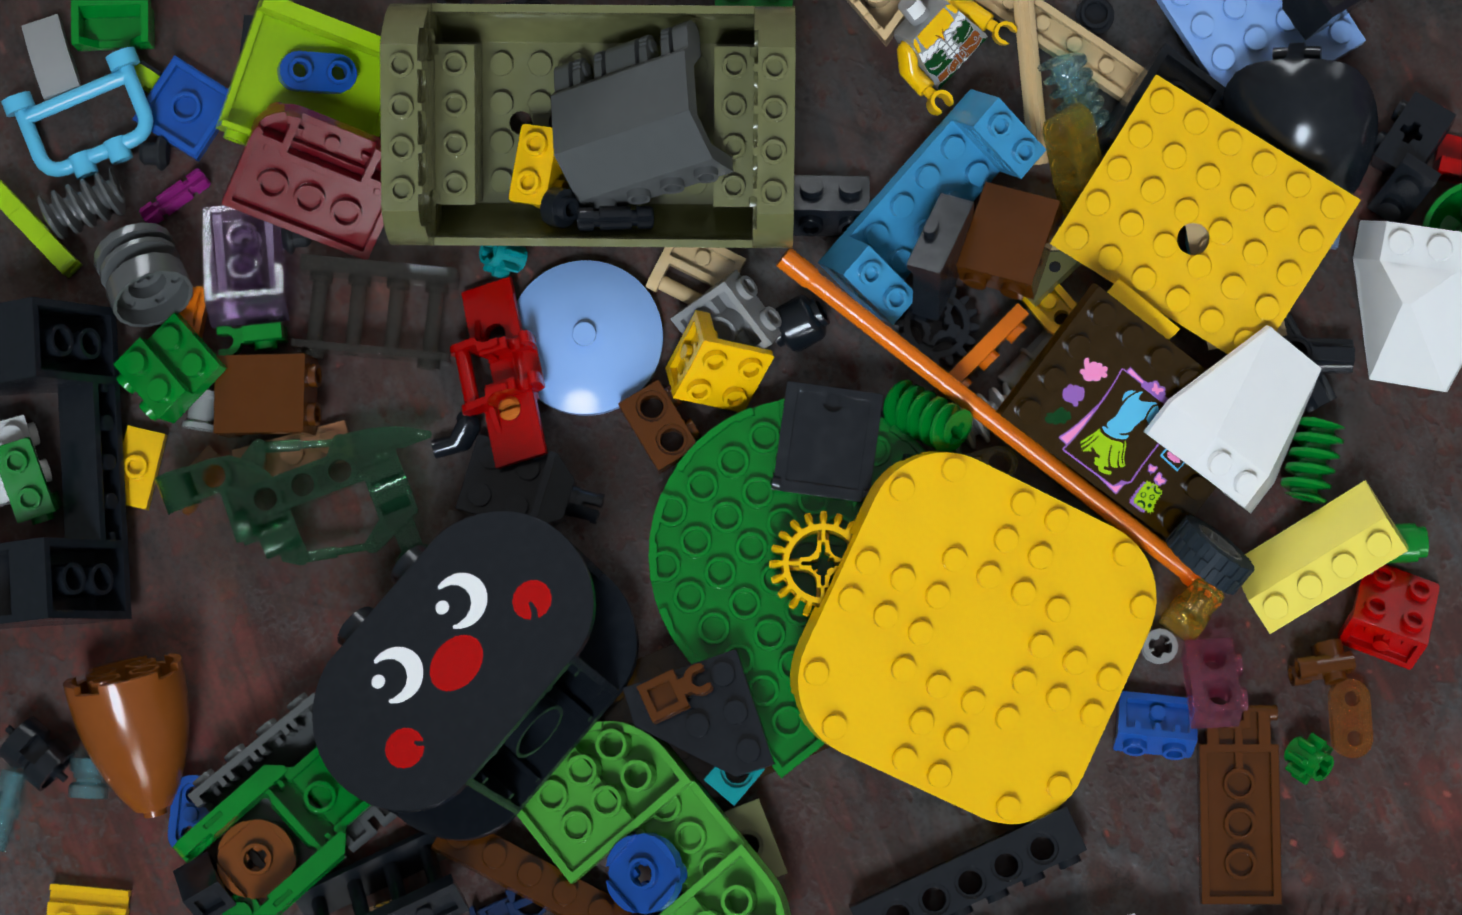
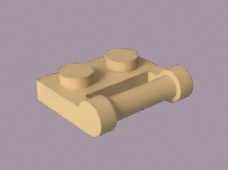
(703, 264)

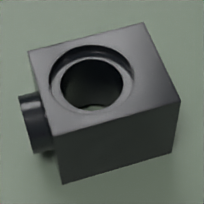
(202, 887)

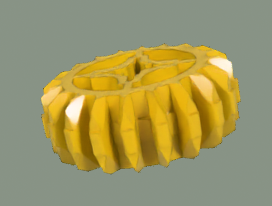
(786, 564)

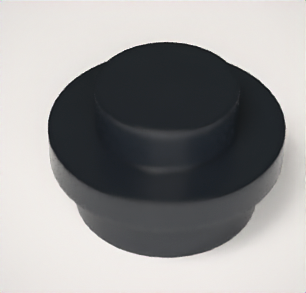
(1095, 16)

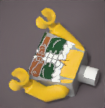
(938, 40)

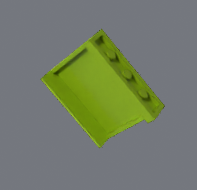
(289, 27)

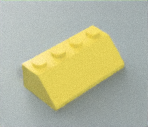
(1321, 556)

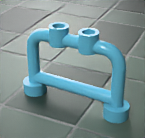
(116, 148)

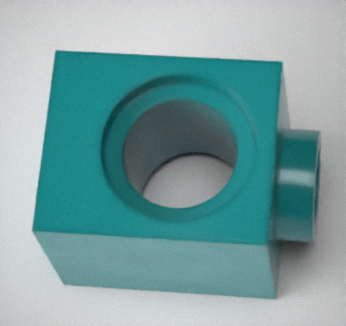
(730, 790)

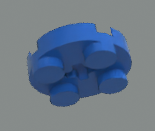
(666, 871)

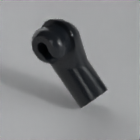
(460, 438)

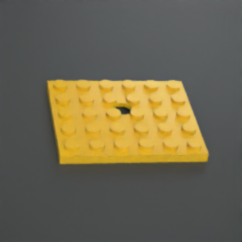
(1192, 165)

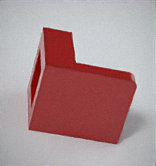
(1449, 159)

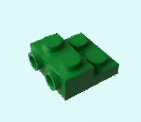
(169, 369)

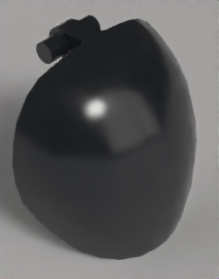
(1308, 110)

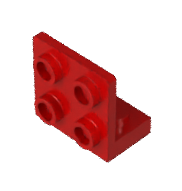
(1391, 616)

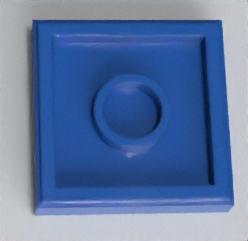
(186, 108)

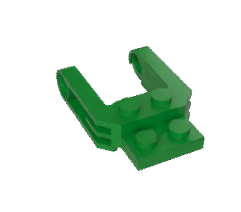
(307, 802)

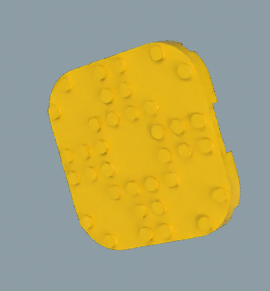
(974, 637)

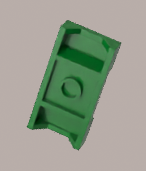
(112, 24)

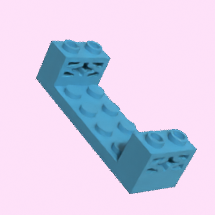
(955, 160)

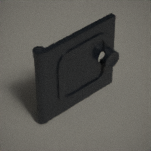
(827, 449)

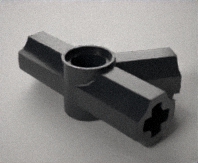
(1331, 355)

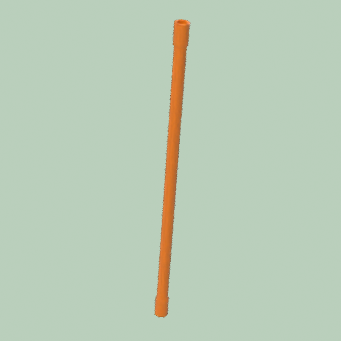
(809, 277)

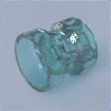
(88, 780)

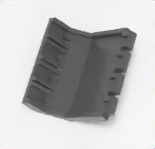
(278, 744)

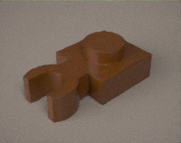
(668, 695)

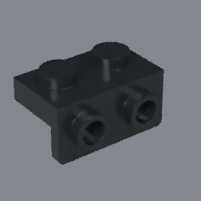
(828, 203)

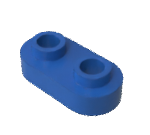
(318, 72)
(183, 811)

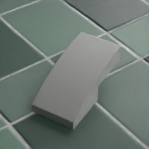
(51, 56)

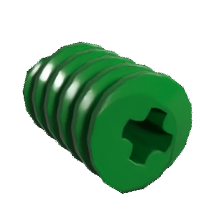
(927, 416)
(1311, 459)

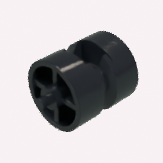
(36, 753)

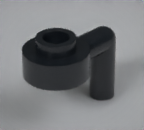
(559, 207)

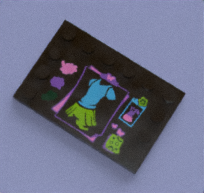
(1096, 396)

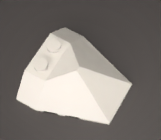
(1410, 302)

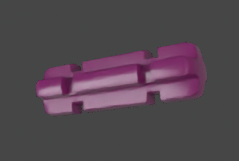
(175, 197)

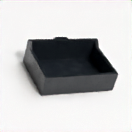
(937, 254)

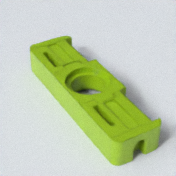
(37, 232)

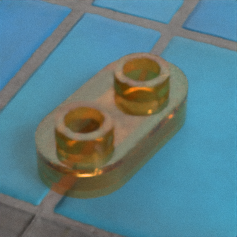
(1350, 718)

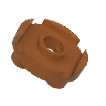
(234, 856)

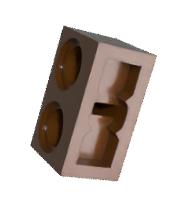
(652, 430)

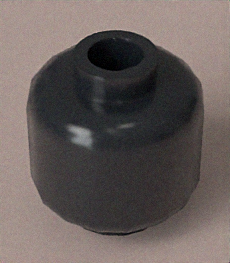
(802, 323)

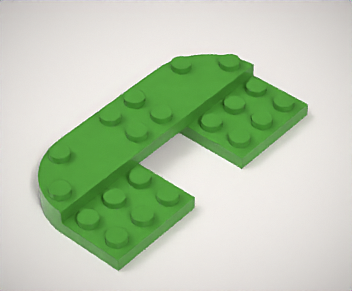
(635, 782)

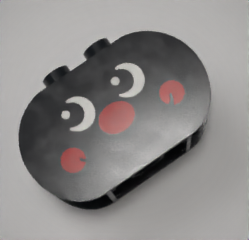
(473, 675)

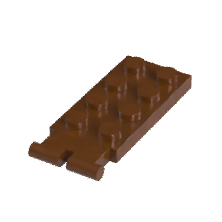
(1240, 812)

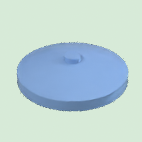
(592, 334)

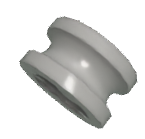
(1163, 657)

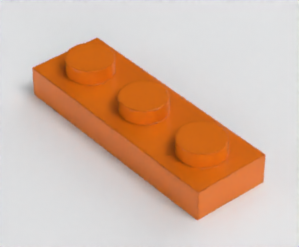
(985, 352)

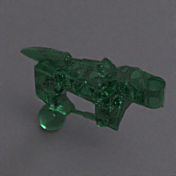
(372, 461)

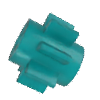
(503, 259)

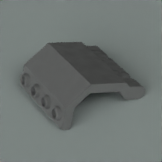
(634, 123)

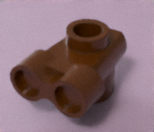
(1327, 663)

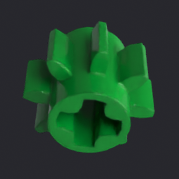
(1309, 758)

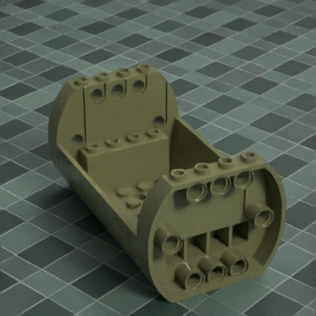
(467, 68)

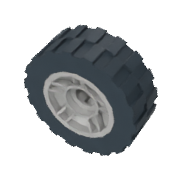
(1210, 554)

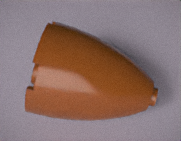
(135, 727)

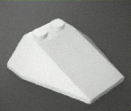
(1240, 416)

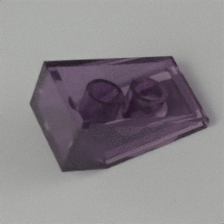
(243, 269)

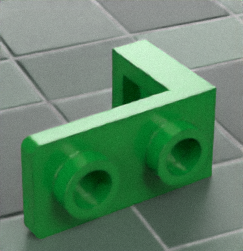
(26, 483)

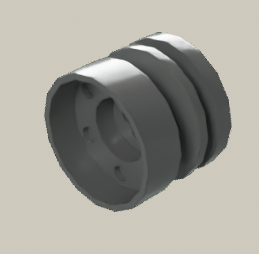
(142, 274)

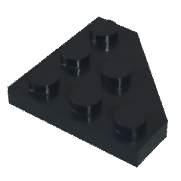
(720, 725)

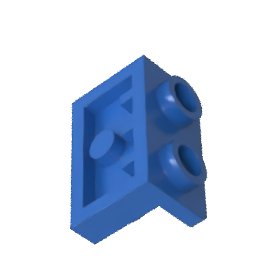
(1154, 726)

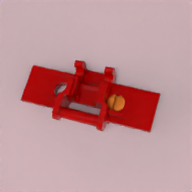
(515, 369)

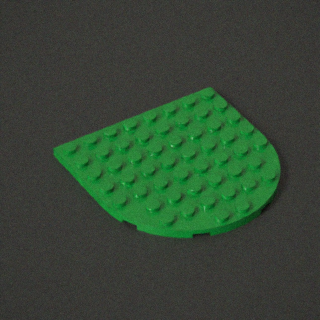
(714, 556)

